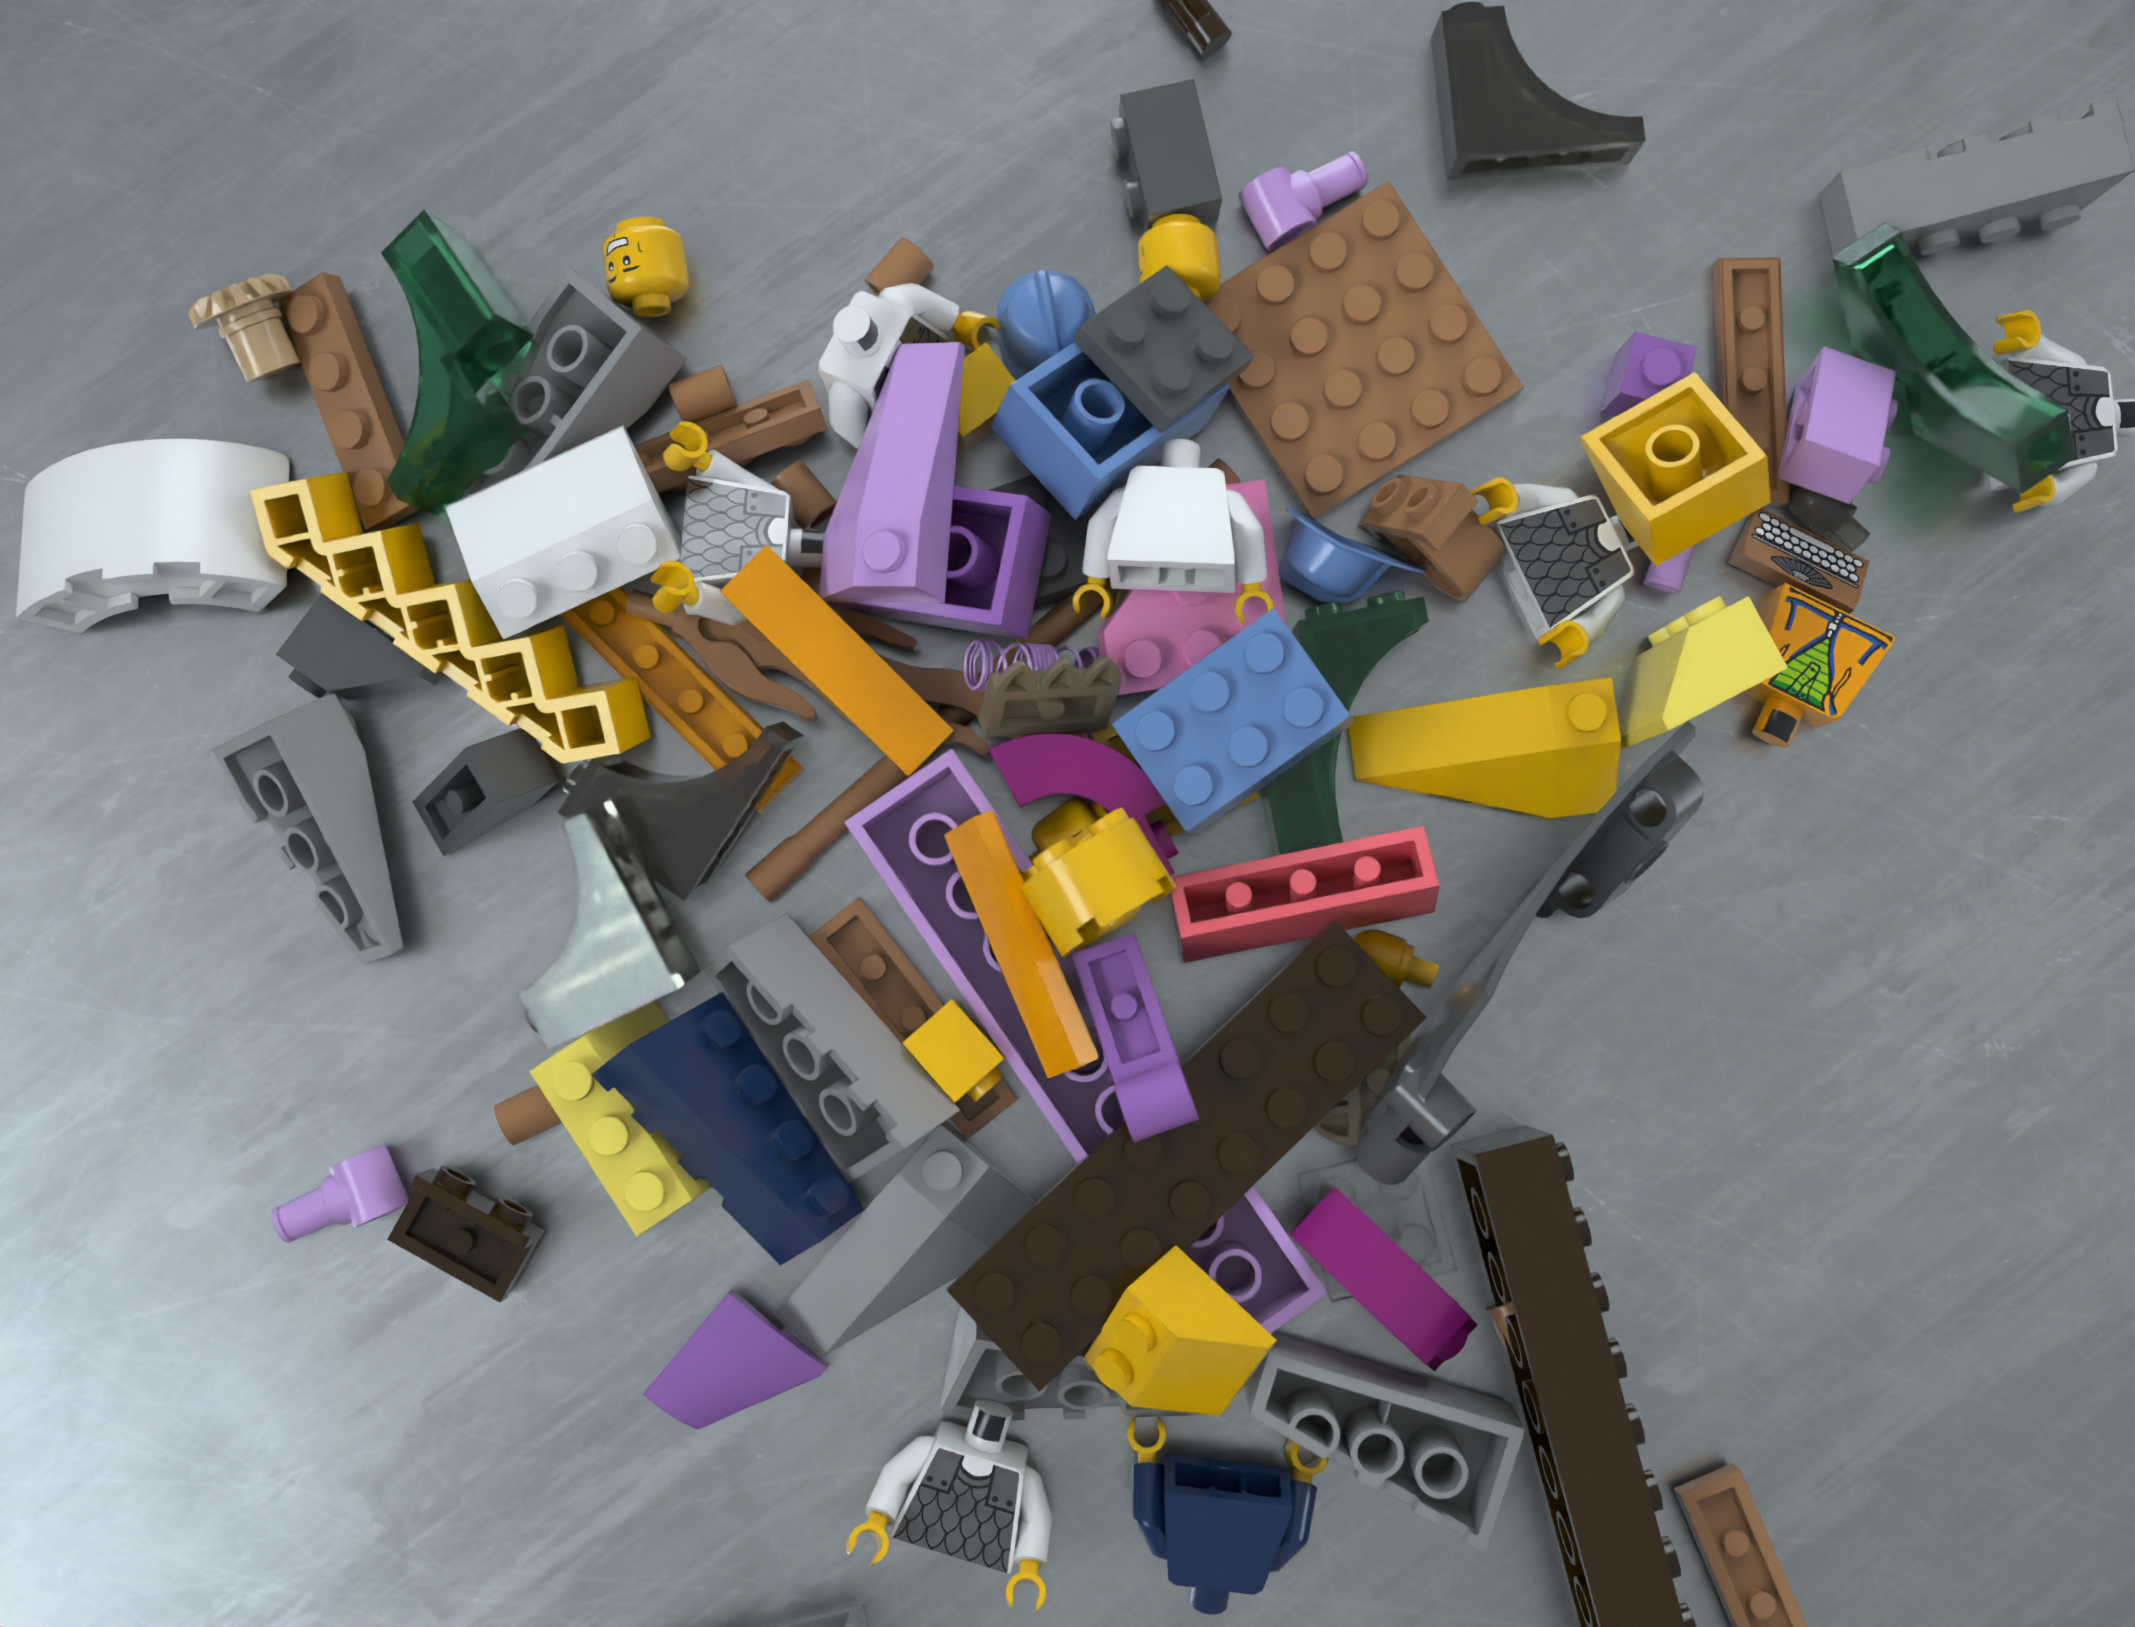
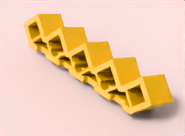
(446, 625)

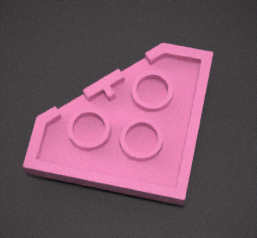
(1167, 632)

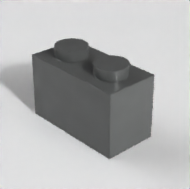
(1167, 154)

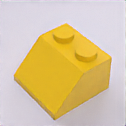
(1678, 468)
(1178, 1341)

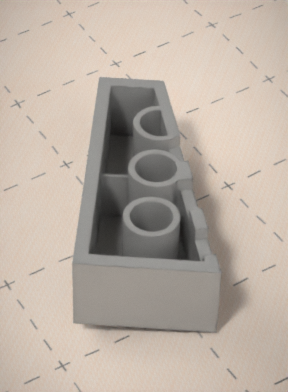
(828, 1048)

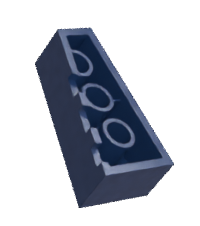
(734, 1126)

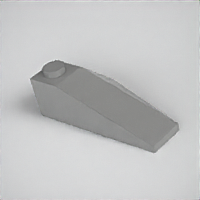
(582, 375)
(318, 797)
(907, 1241)
(982, 1371)

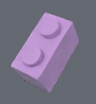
(1839, 426)

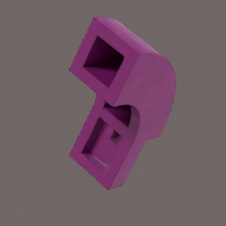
(1083, 767)
(1384, 1279)

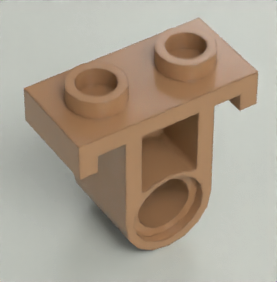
(1436, 529)

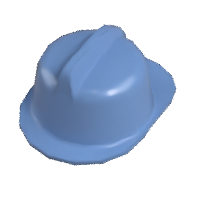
(1040, 318)
(1332, 565)

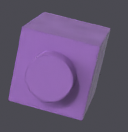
(1644, 369)

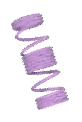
(1034, 655)

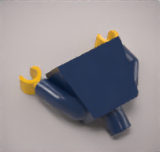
(1221, 1519)

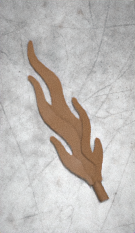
(741, 652)

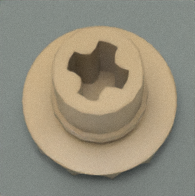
(250, 325)

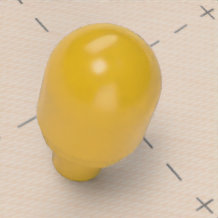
(1397, 958)

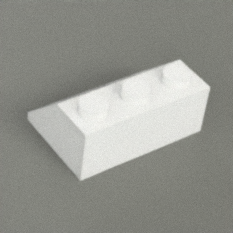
(563, 532)

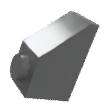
(349, 656)
(485, 788)

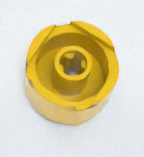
(1097, 884)

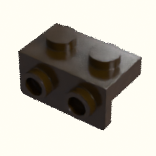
(466, 1232)

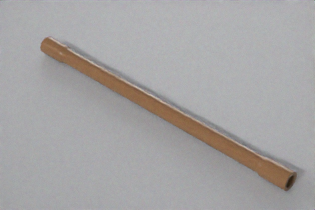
(799, 851)

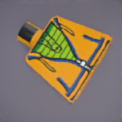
(1826, 661)

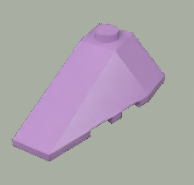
(897, 501)

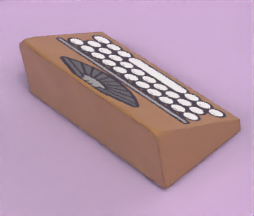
(1792, 555)

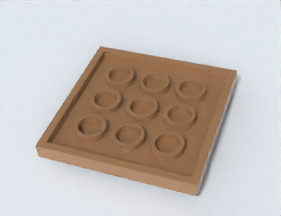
(1357, 352)

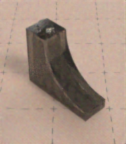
(1505, 117)
(678, 820)
(622, 941)

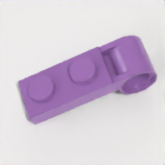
(1134, 1037)

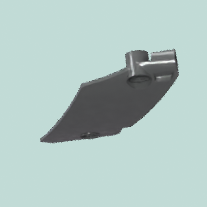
(1625, 838)

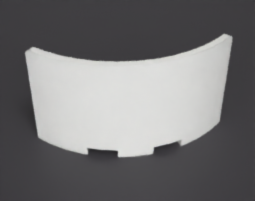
(147, 524)

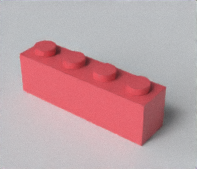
(1303, 893)

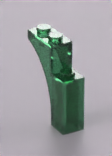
(463, 339)
(1951, 384)
(1345, 649)

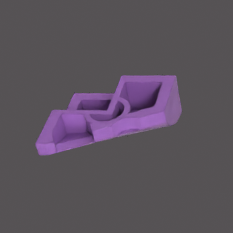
(732, 1365)

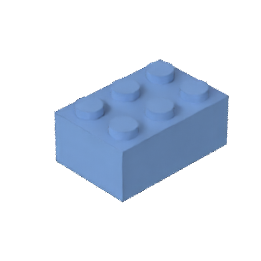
(1082, 430)
(1233, 722)

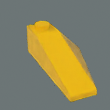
(1517, 750)

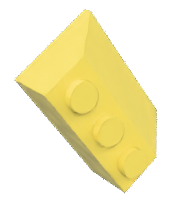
(1696, 667)
(632, 1165)

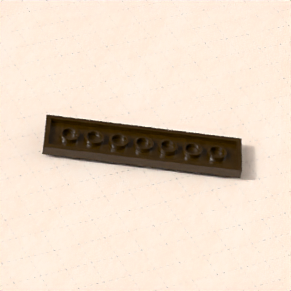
(1129, 1202)

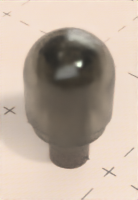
(1827, 517)

